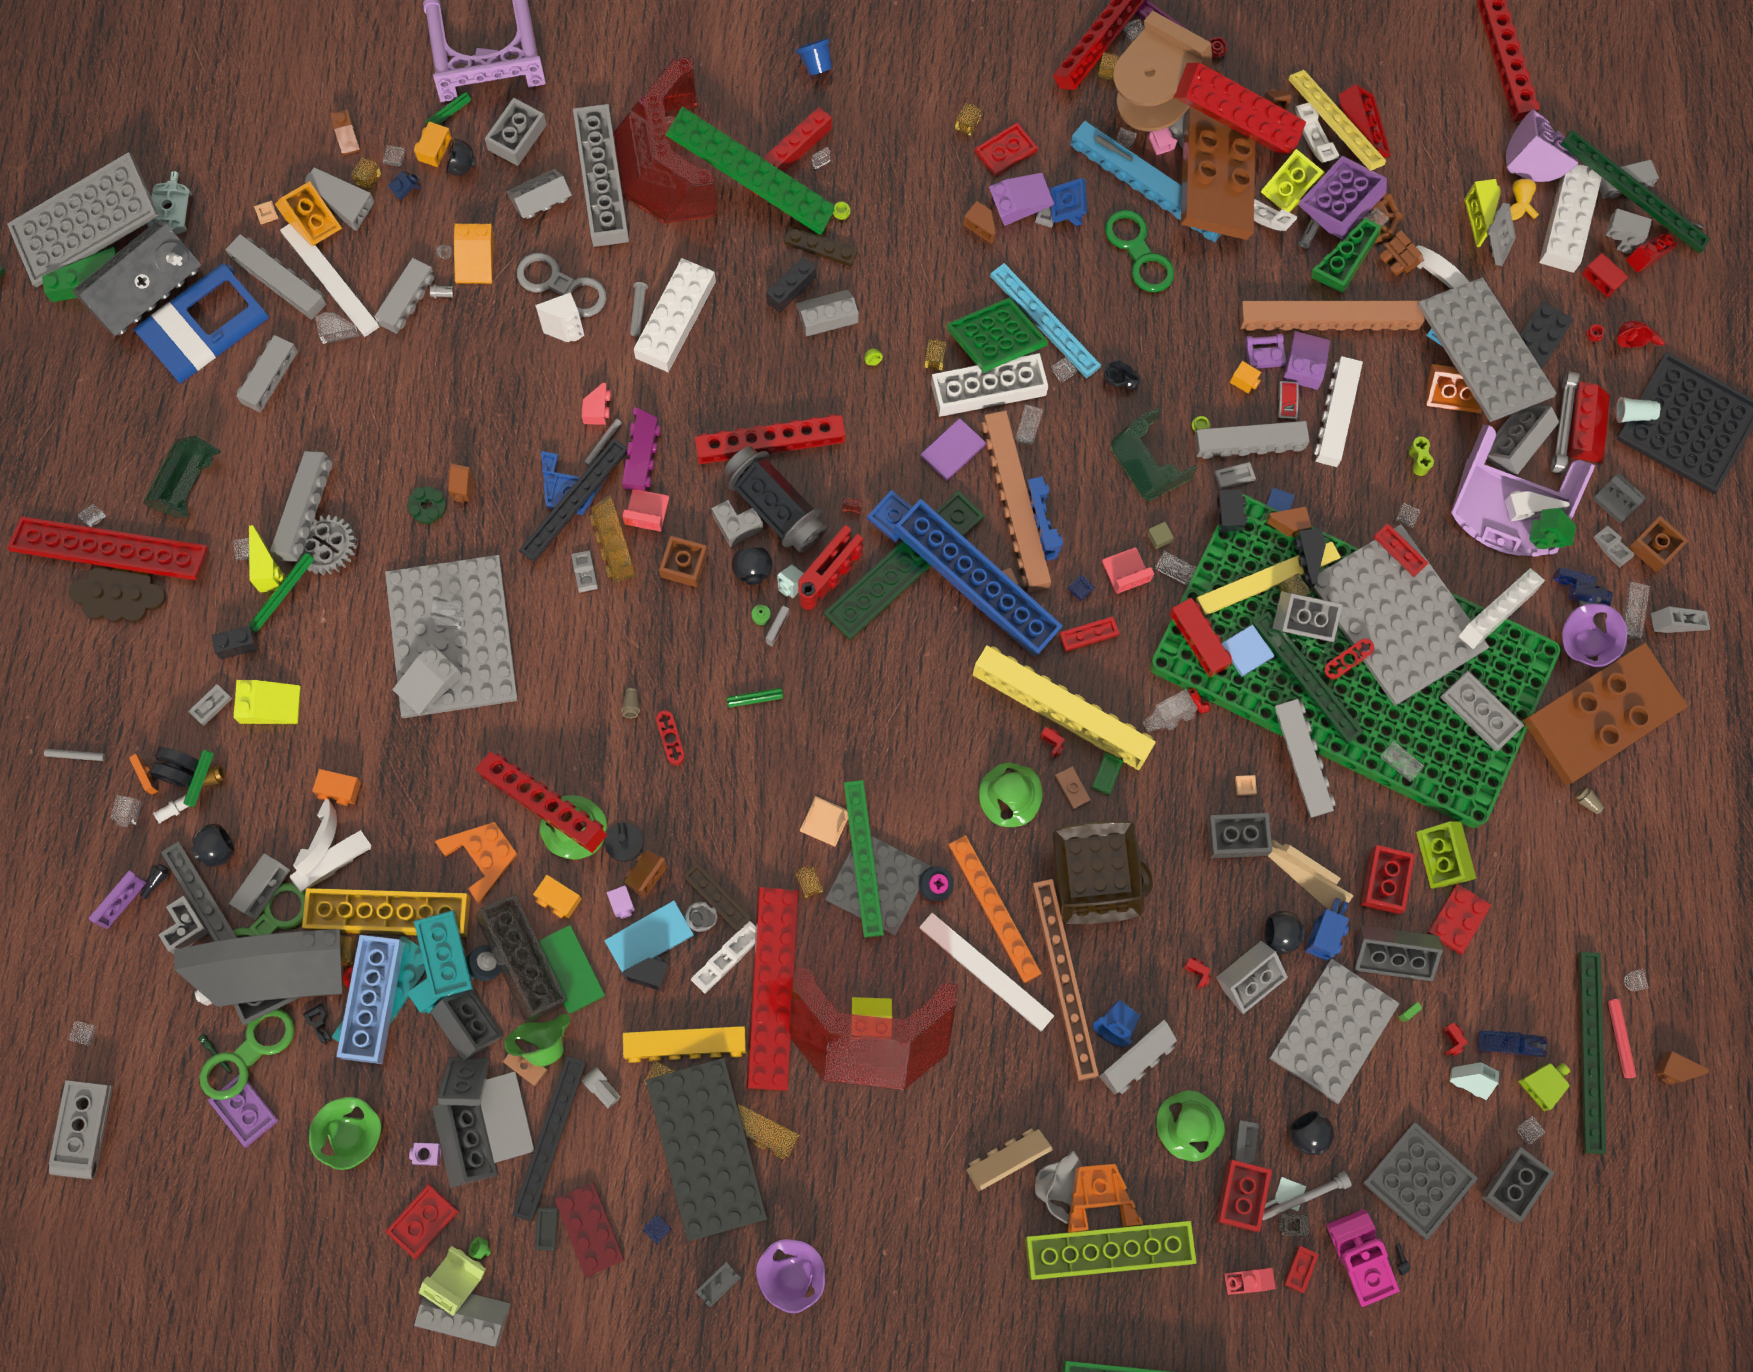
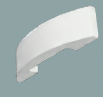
(1315, 135)
(1272, 218)
(1441, 268)
(310, 858)

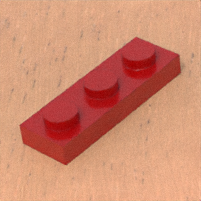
(1400, 550)
(1089, 634)

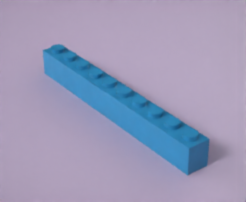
(1137, 174)

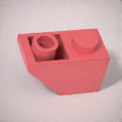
(595, 406)
(1250, 1281)

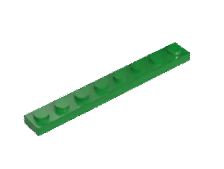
(863, 859)

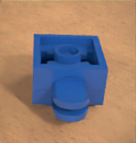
(1328, 932)

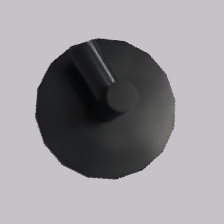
(623, 842)

